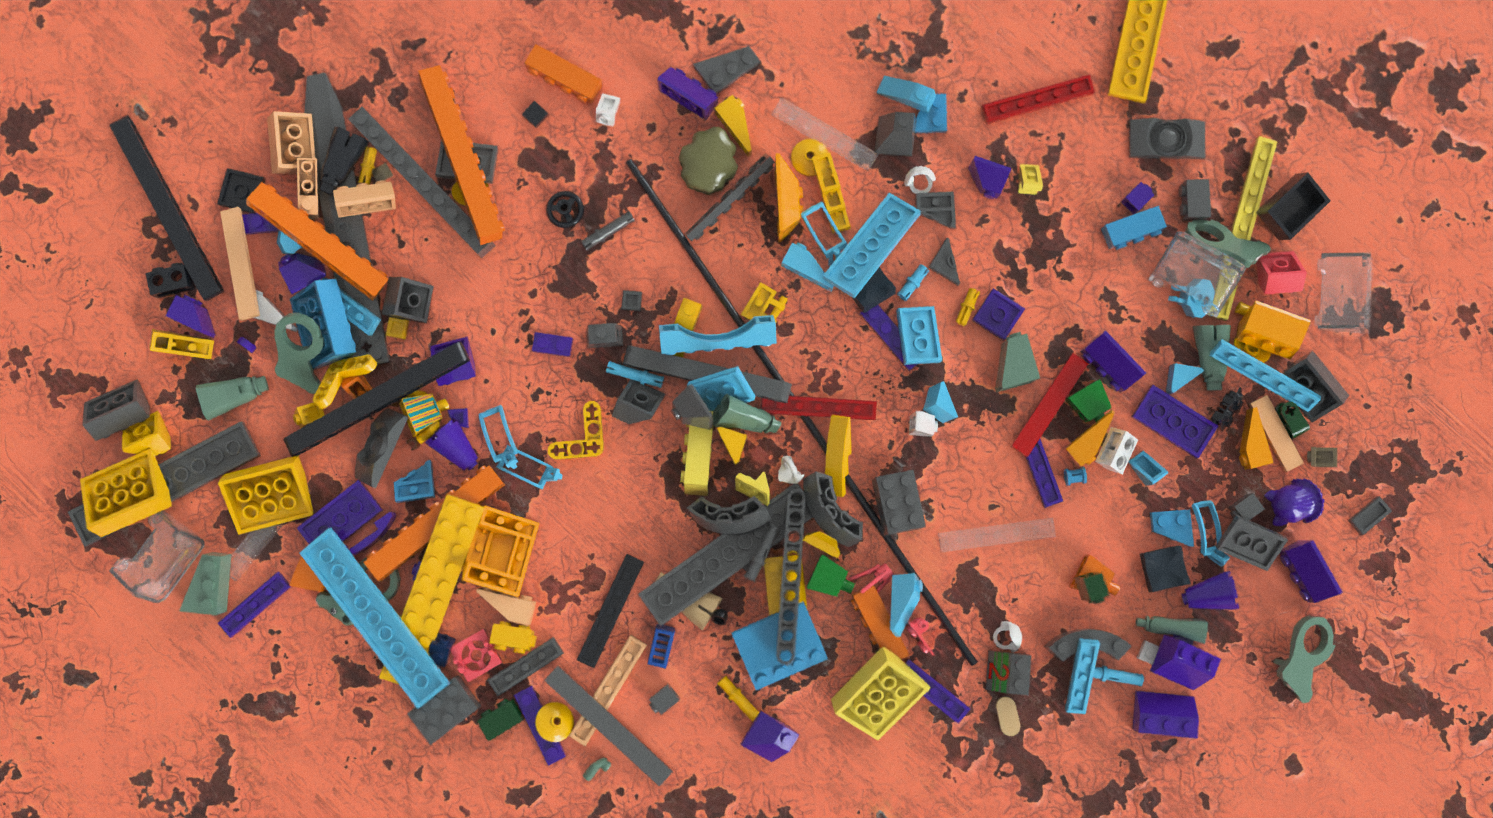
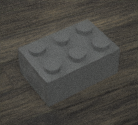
(898, 502)
(444, 710)

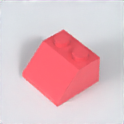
(1280, 273)

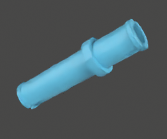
(634, 374)
(1104, 674)

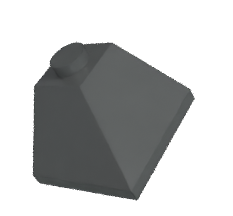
(896, 134)
(637, 403)
(691, 409)

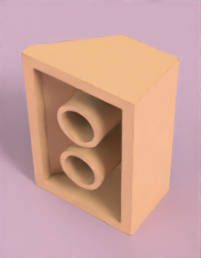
(289, 139)
(364, 198)

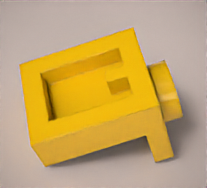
(307, 414)

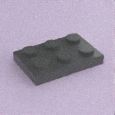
(487, 157)
(1251, 543)

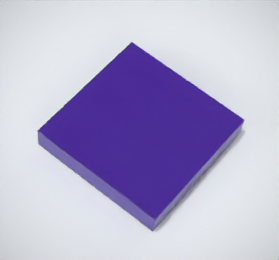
(998, 314)

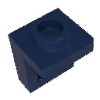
(440, 649)

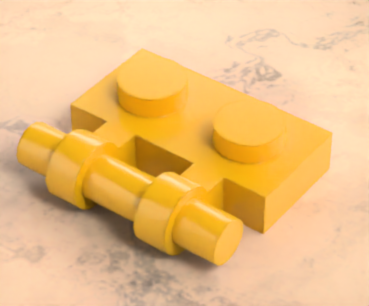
(761, 300)

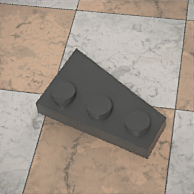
(727, 68)

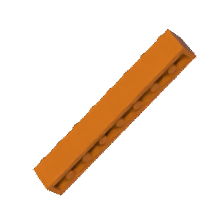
(317, 241)
(417, 536)

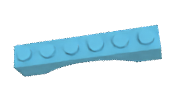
(758, 331)

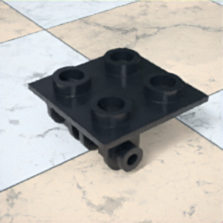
(1231, 402)

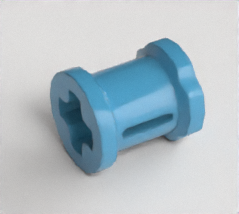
(1075, 476)

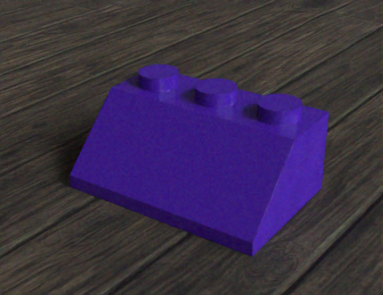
(687, 92)
(1112, 362)
(1309, 571)
(1184, 663)
(1165, 714)

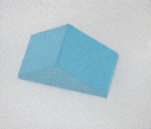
(1180, 375)
(939, 403)
(1147, 468)

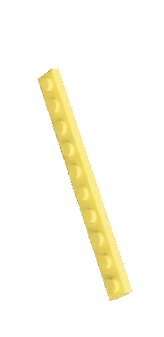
(1251, 199)

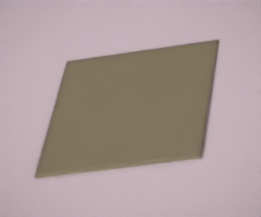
(382, 172)

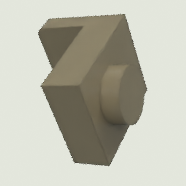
(1322, 457)

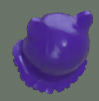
(1296, 502)

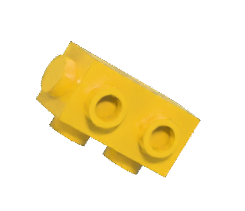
(506, 636)

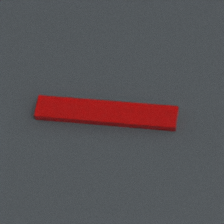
(1038, 99)
(1049, 405)
(822, 407)

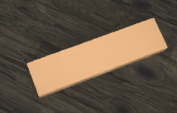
(1277, 434)

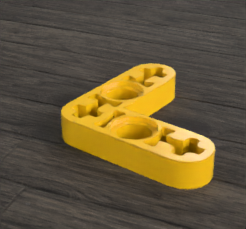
(337, 372)
(589, 438)

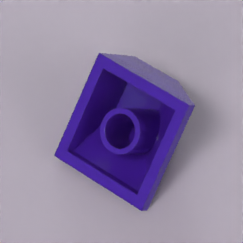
(988, 176)
(300, 271)
(769, 737)

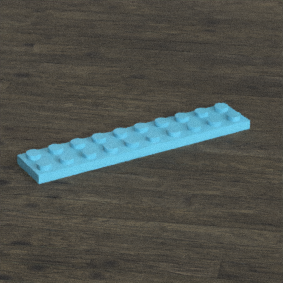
(374, 618)

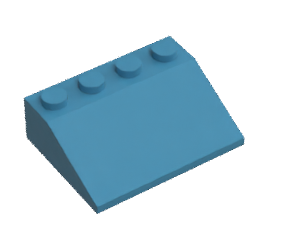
(324, 305)
(759, 647)

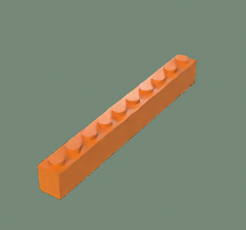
(460, 155)

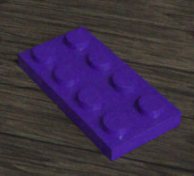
(1174, 421)
(343, 514)

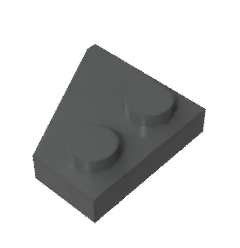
(937, 207)

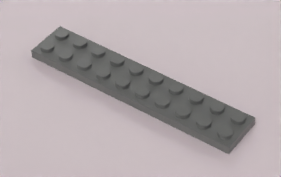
(192, 469)
(715, 563)

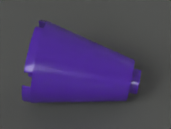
(453, 445)
(1213, 593)

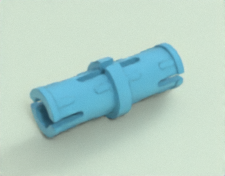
(913, 282)

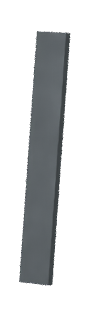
(608, 725)

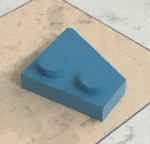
(936, 119)
(416, 485)
(1173, 525)

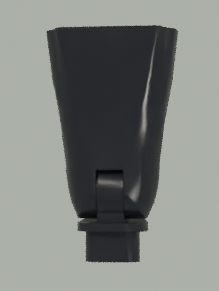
(340, 158)

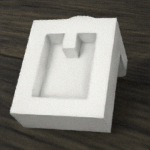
(607, 109)
(1147, 652)

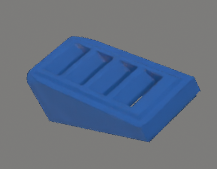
(664, 630)

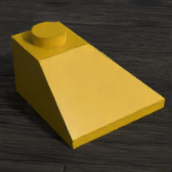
(147, 435)

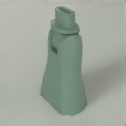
(1206, 339)
(226, 395)
(740, 415)
(1189, 628)

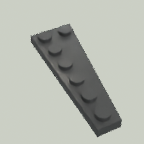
(763, 165)

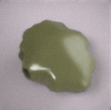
(708, 161)

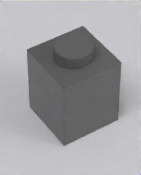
(1246, 507)
(663, 699)

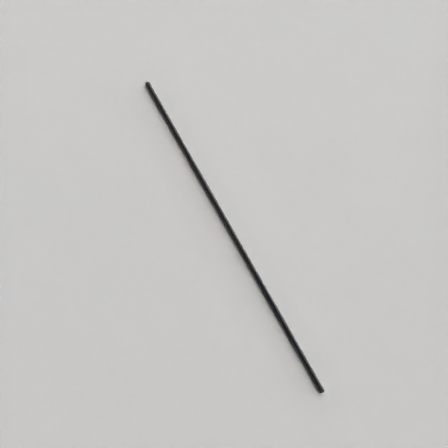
(806, 419)

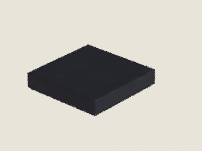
(237, 188)

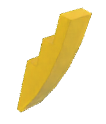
(830, 191)
(837, 452)

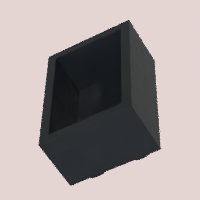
(1293, 206)

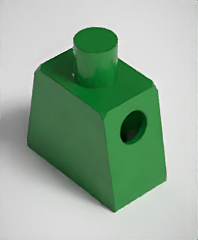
(1090, 402)
(829, 578)

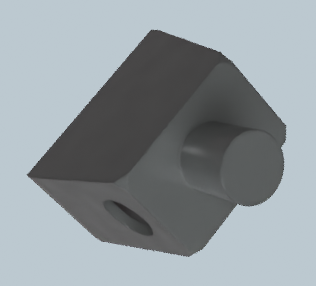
(604, 335)

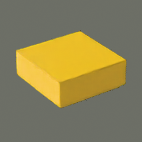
(397, 328)

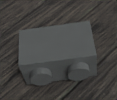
(1195, 199)

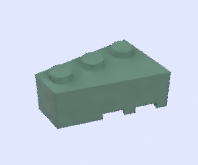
(209, 585)

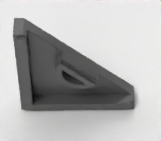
(945, 264)

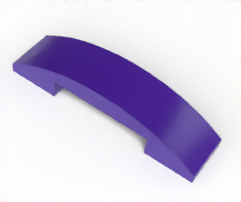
(383, 526)

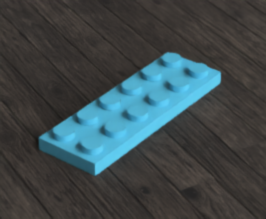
(871, 245)

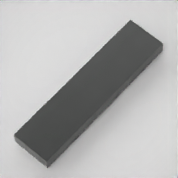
(525, 666)

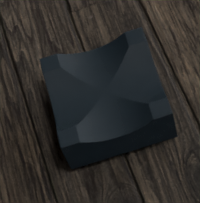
(875, 291)
(1164, 568)

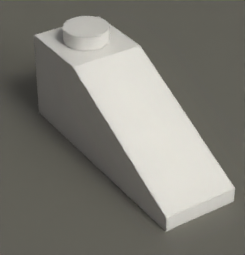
(269, 312)
(922, 424)

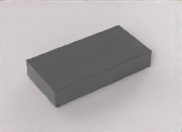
(1370, 515)

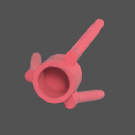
(882, 574)

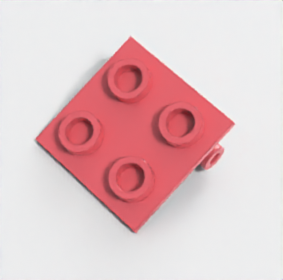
(915, 629)

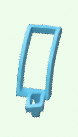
(836, 250)
(510, 454)
(545, 477)
(1213, 553)

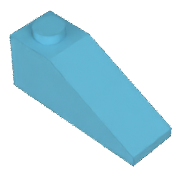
(907, 93)
(803, 264)
(904, 598)

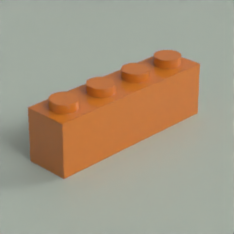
(563, 74)
(878, 621)

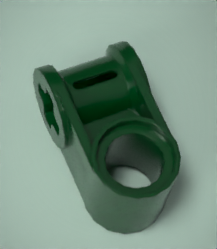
(1293, 419)

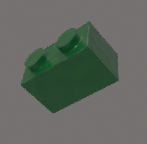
(1092, 587)
(500, 720)

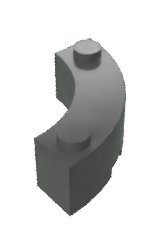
(826, 512)
(730, 520)
(1066, 643)

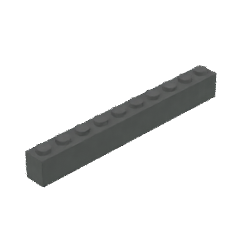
(418, 179)

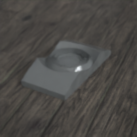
(1167, 138)
(379, 446)

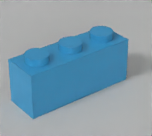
(1134, 228)

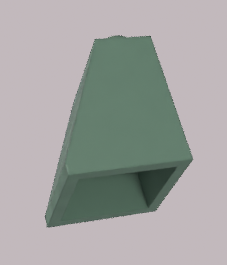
(1016, 363)

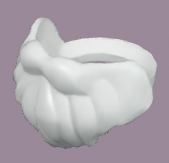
(909, 180)
(788, 471)
(1015, 635)

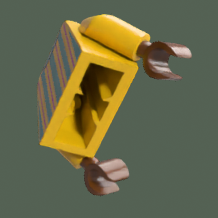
(422, 414)

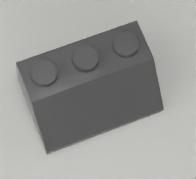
(1315, 376)
(115, 410)

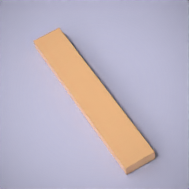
(240, 263)
(610, 685)

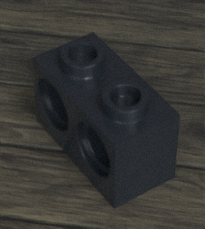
(170, 285)

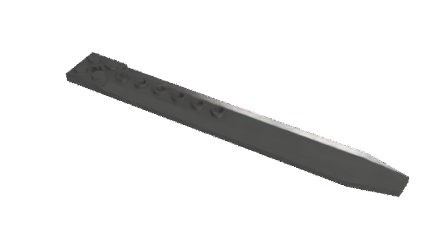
(326, 114)

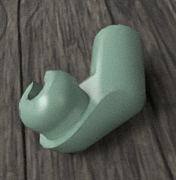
(594, 767)

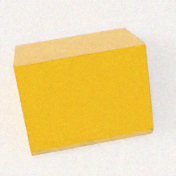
(733, 442)

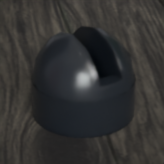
(720, 616)

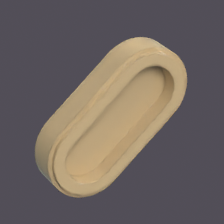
(1007, 716)

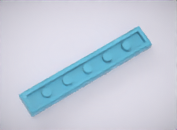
(1265, 375)

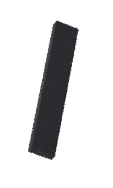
(610, 611)

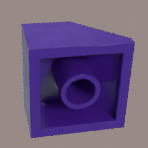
(190, 313)
(463, 372)

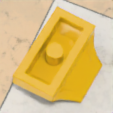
(823, 542)

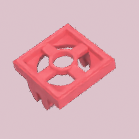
(457, 649)

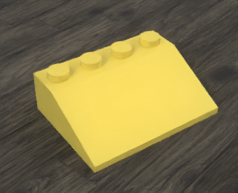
(879, 694)

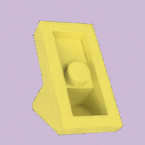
(1029, 179)
(751, 487)

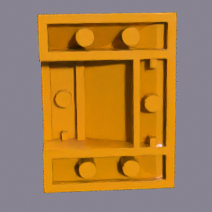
(787, 198)
(500, 551)

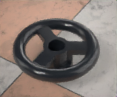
(561, 203)

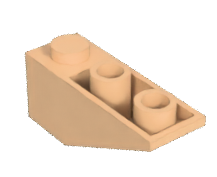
(307, 186)
(511, 607)

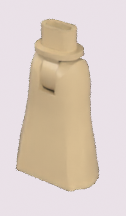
(701, 610)

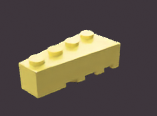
(697, 460)

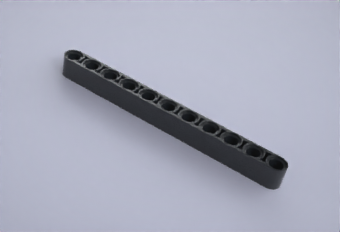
(166, 208)
(377, 399)

